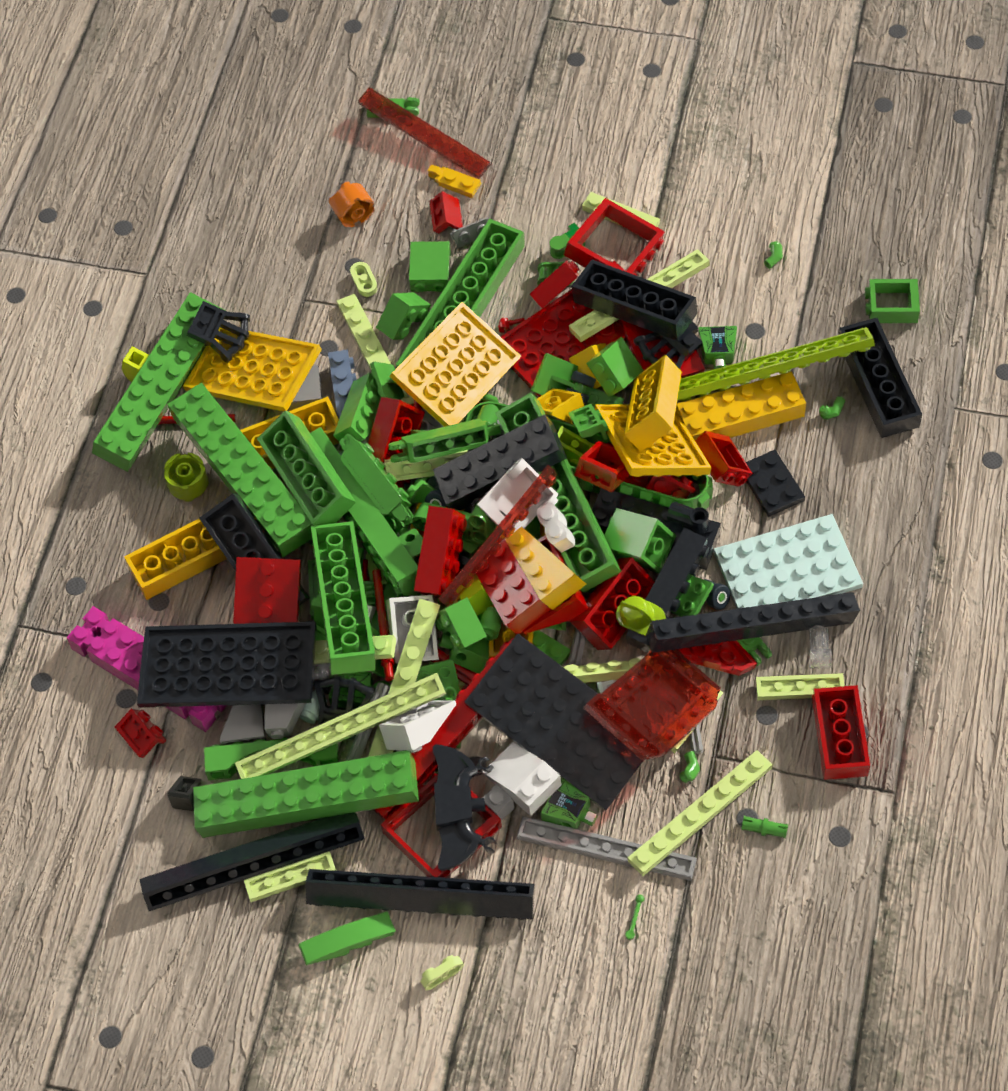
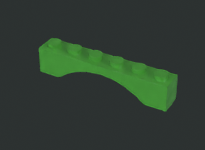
(221, 759)

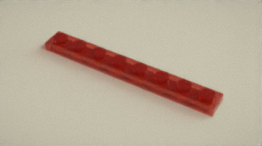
(424, 133)
(493, 542)

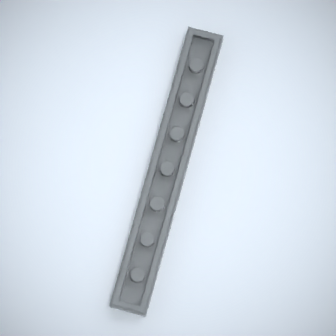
(599, 847)

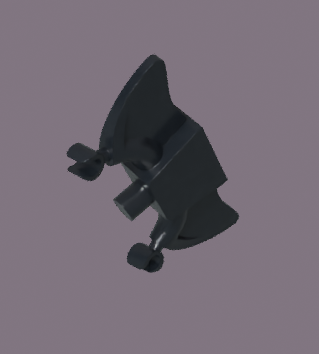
(455, 806)

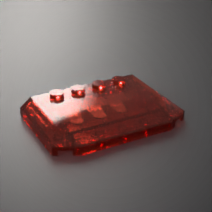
(655, 703)

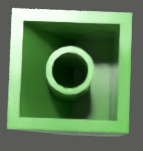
(639, 537)

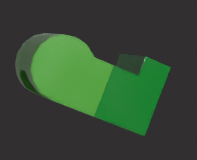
(559, 243)

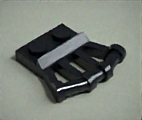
(206, 327)
(684, 347)
(330, 712)

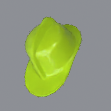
(638, 613)

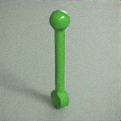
(630, 933)

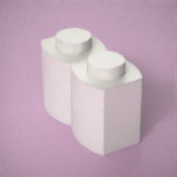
(555, 527)

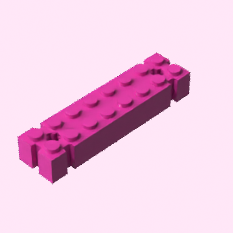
(120, 653)

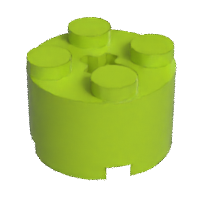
(186, 476)

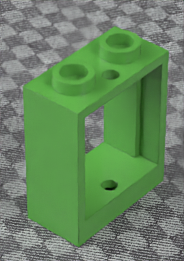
(893, 315)

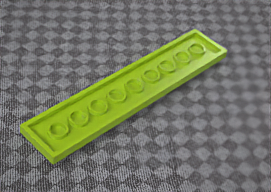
(777, 362)

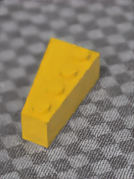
(546, 573)

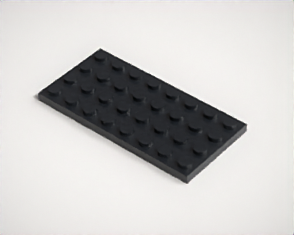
(227, 664)
(543, 712)

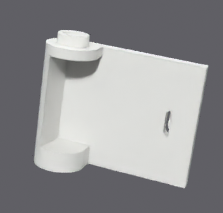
(508, 492)

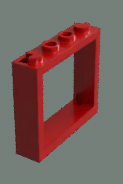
(625, 218)
(426, 792)

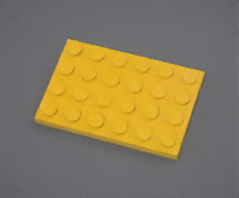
(455, 366)
(260, 375)
(670, 455)

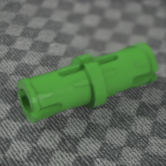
(764, 827)

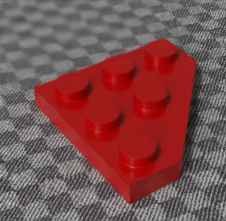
(724, 656)

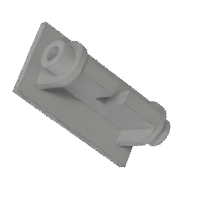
(468, 233)

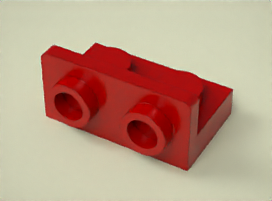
(671, 485)
(139, 732)

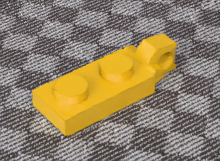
(454, 180)

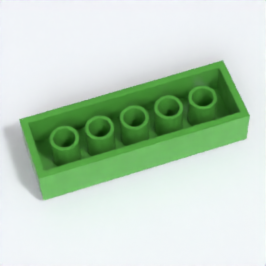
(306, 470)

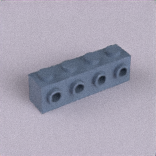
(341, 376)

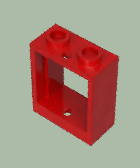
(555, 283)
(724, 458)
(598, 462)

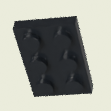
(773, 483)

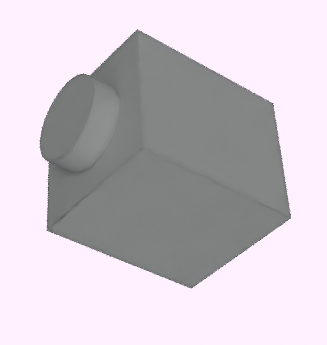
(499, 802)

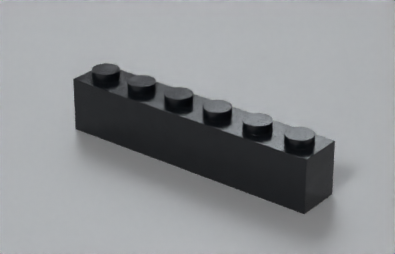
(673, 579)

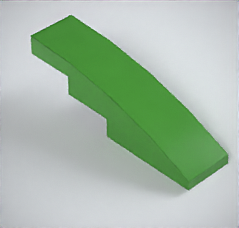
(346, 938)

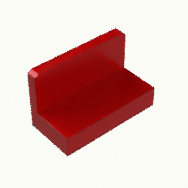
(445, 212)

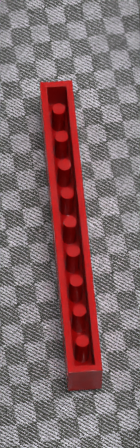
(450, 734)

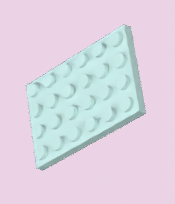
(789, 564)

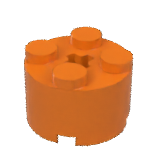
(351, 204)

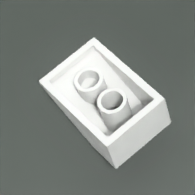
(400, 616)
(416, 726)
(524, 777)

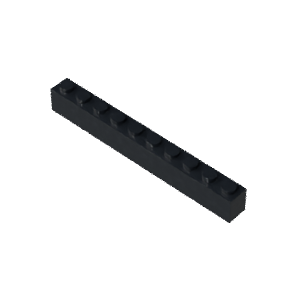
(752, 622)
(250, 860)
(420, 894)

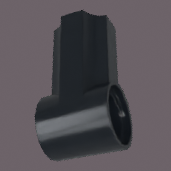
(688, 517)

